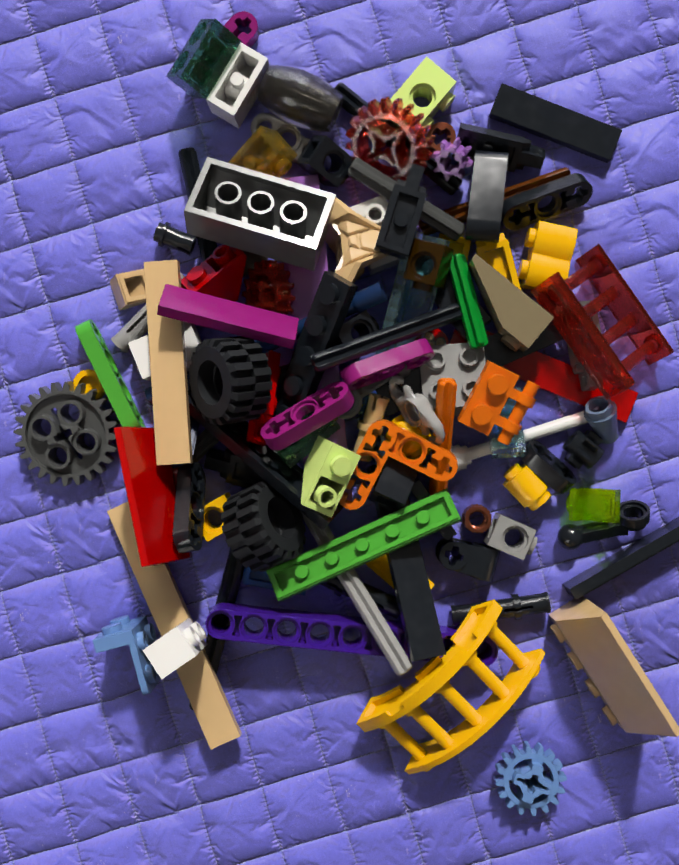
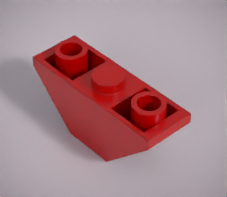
(219, 274)

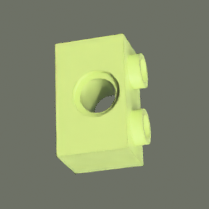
(431, 83)

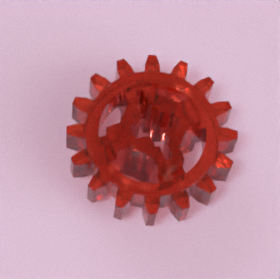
(269, 287)

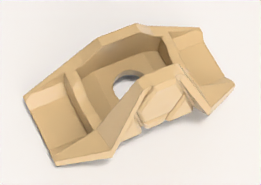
(352, 241)

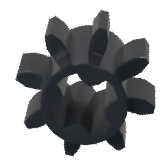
(583, 449)

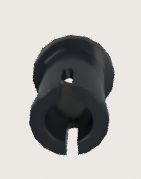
(174, 238)

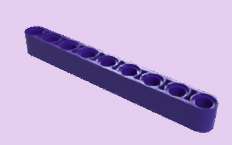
(305, 621)

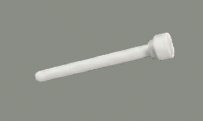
(465, 455)

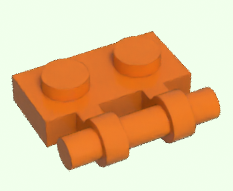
(490, 396)

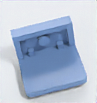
(138, 636)

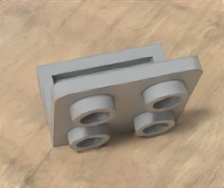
(454, 362)

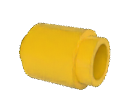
(526, 486)

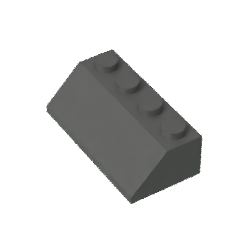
(259, 213)

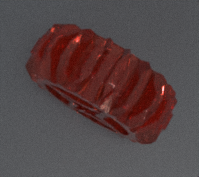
(369, 122)

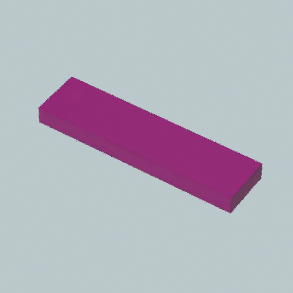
(228, 316)

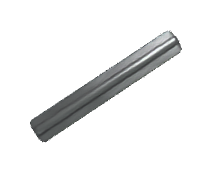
(384, 185)

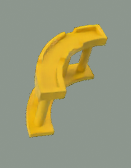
(435, 678)

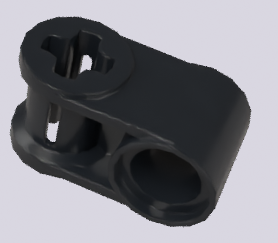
(472, 559)

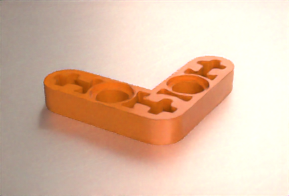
(394, 449)

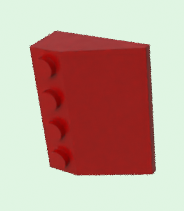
(150, 495)

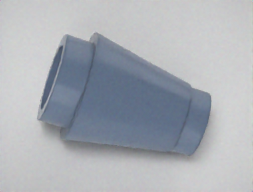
(602, 418)

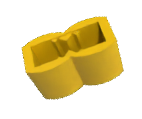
(548, 253)

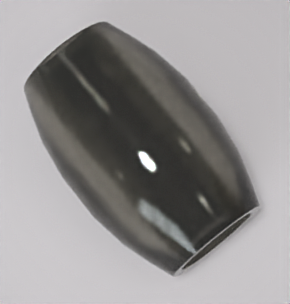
(300, 98)

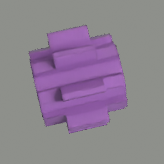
(444, 162)

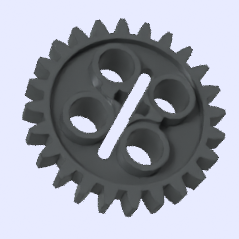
(43, 446)

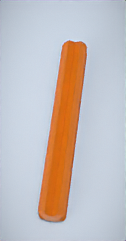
(445, 412)

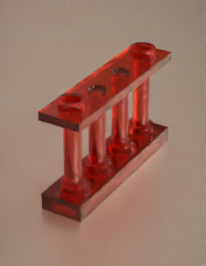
(584, 337)

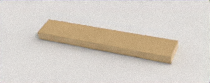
(167, 369)

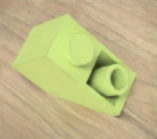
(327, 475)

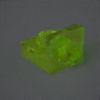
(594, 504)

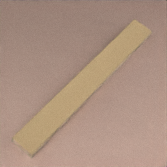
(168, 612)

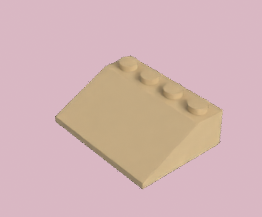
(611, 669)

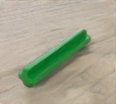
(468, 302)

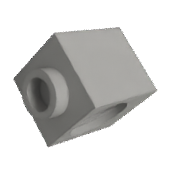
(496, 536)

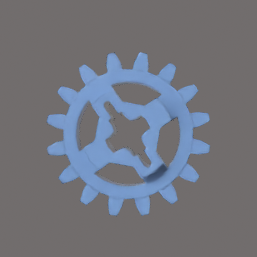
(536, 791)

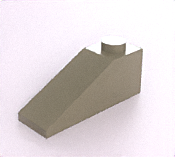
(512, 311)

